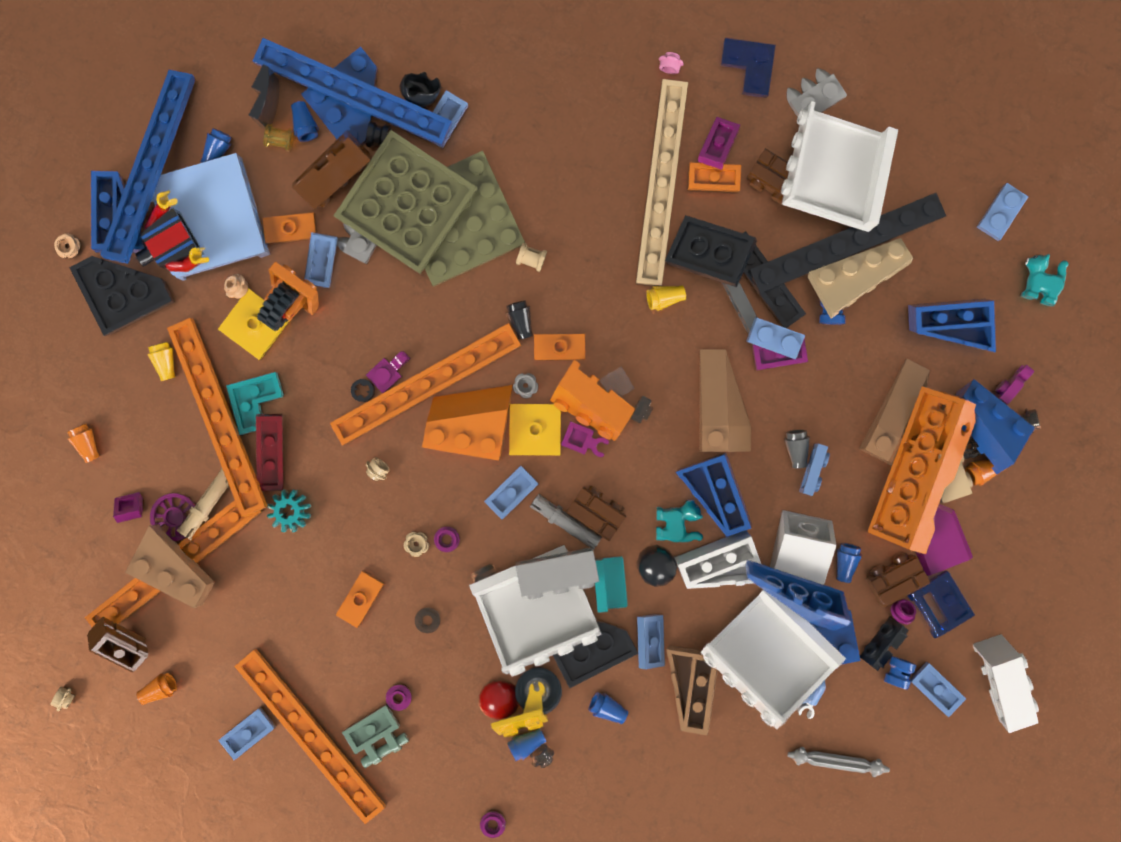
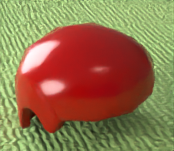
(498, 700)

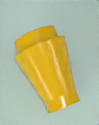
(665, 296)
(162, 359)

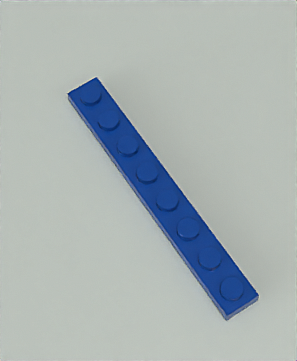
(353, 92)
(148, 167)

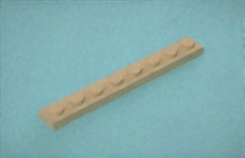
(662, 182)

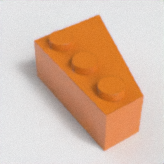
(591, 403)

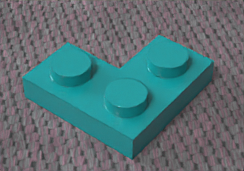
(248, 395)

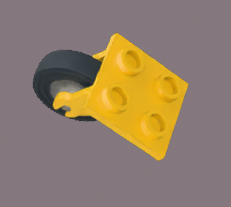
(538, 694)

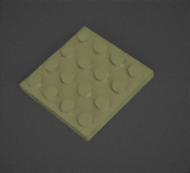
(405, 202)
(481, 231)

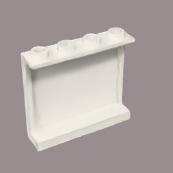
(838, 169)
(536, 628)
(772, 658)

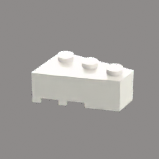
(718, 562)

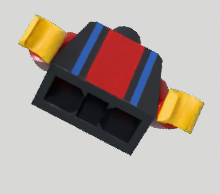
(169, 239)

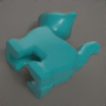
(1039, 281)
(675, 522)

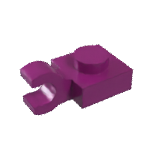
(386, 373)

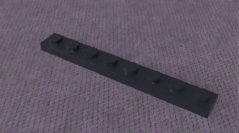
(846, 244)

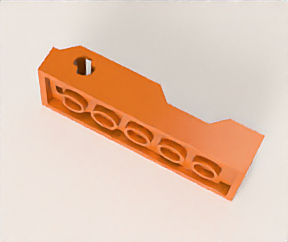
(917, 473)

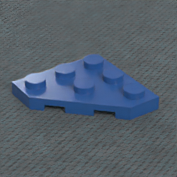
(338, 115)

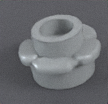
(532, 385)

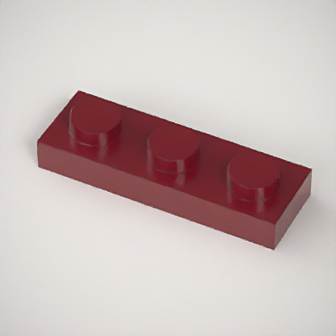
(269, 451)

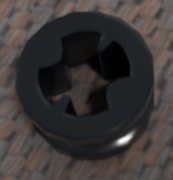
(361, 398)

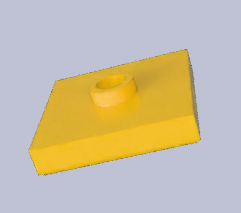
(246, 329)
(534, 429)

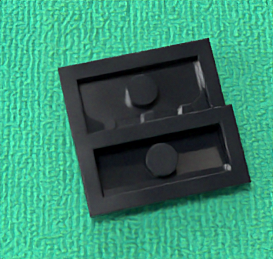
(266, 105)

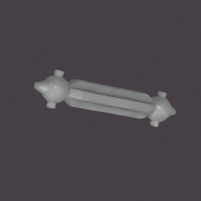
(839, 762)

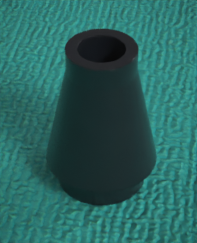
(520, 318)

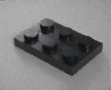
(711, 250)

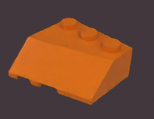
(469, 422)

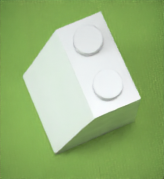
(804, 546)

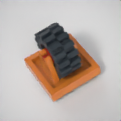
(286, 297)

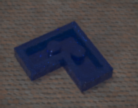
(755, 59)

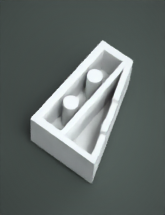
(1008, 683)

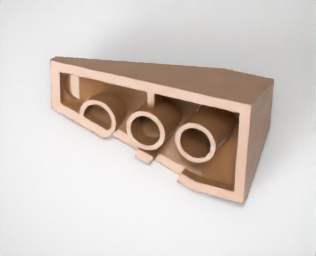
(722, 416)
(893, 416)

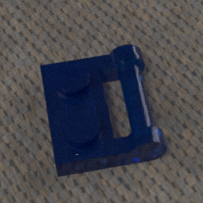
(949, 601)

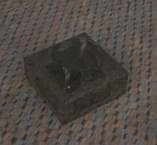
(642, 410)

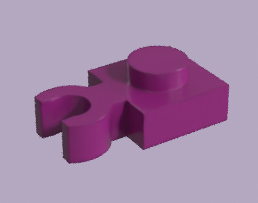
(1009, 388)
(580, 438)

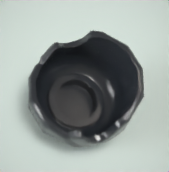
(419, 89)
(656, 565)

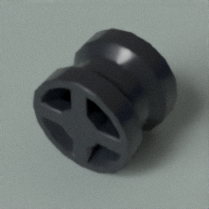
(376, 134)

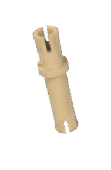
(204, 506)

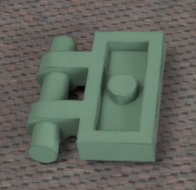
(371, 729)

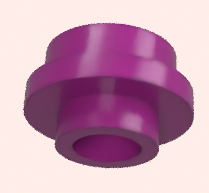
(439, 542)
(903, 611)
(398, 689)
(492, 832)

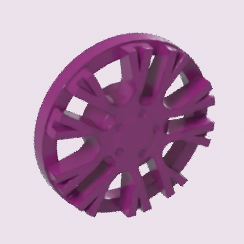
(172, 516)

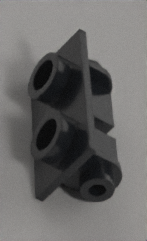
(877, 652)

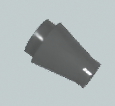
(798, 446)

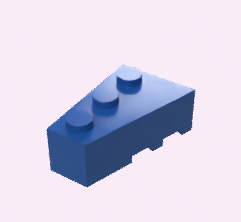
(105, 197)
(997, 427)
(718, 492)

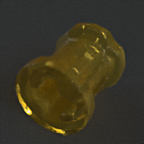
(278, 137)

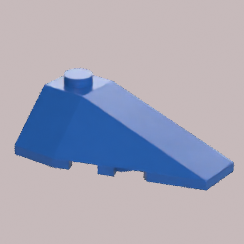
(812, 601)

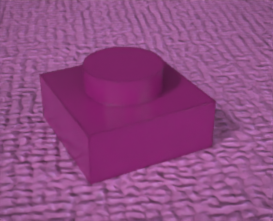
(128, 507)

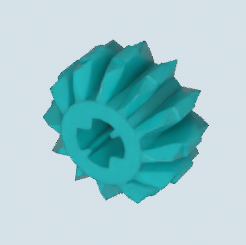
(285, 501)

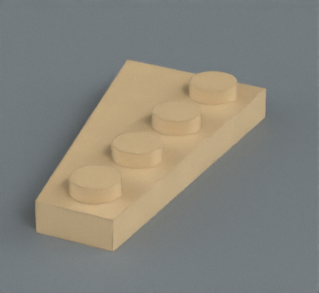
(850, 278)

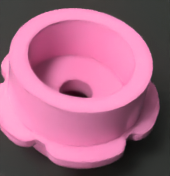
(670, 63)

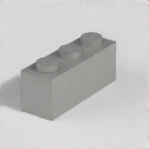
(557, 573)

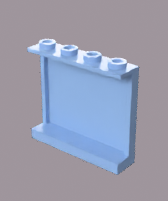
(218, 210)

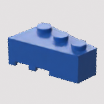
(956, 321)

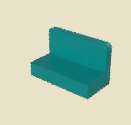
(611, 585)

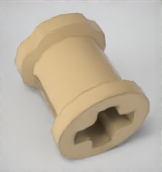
(531, 257)

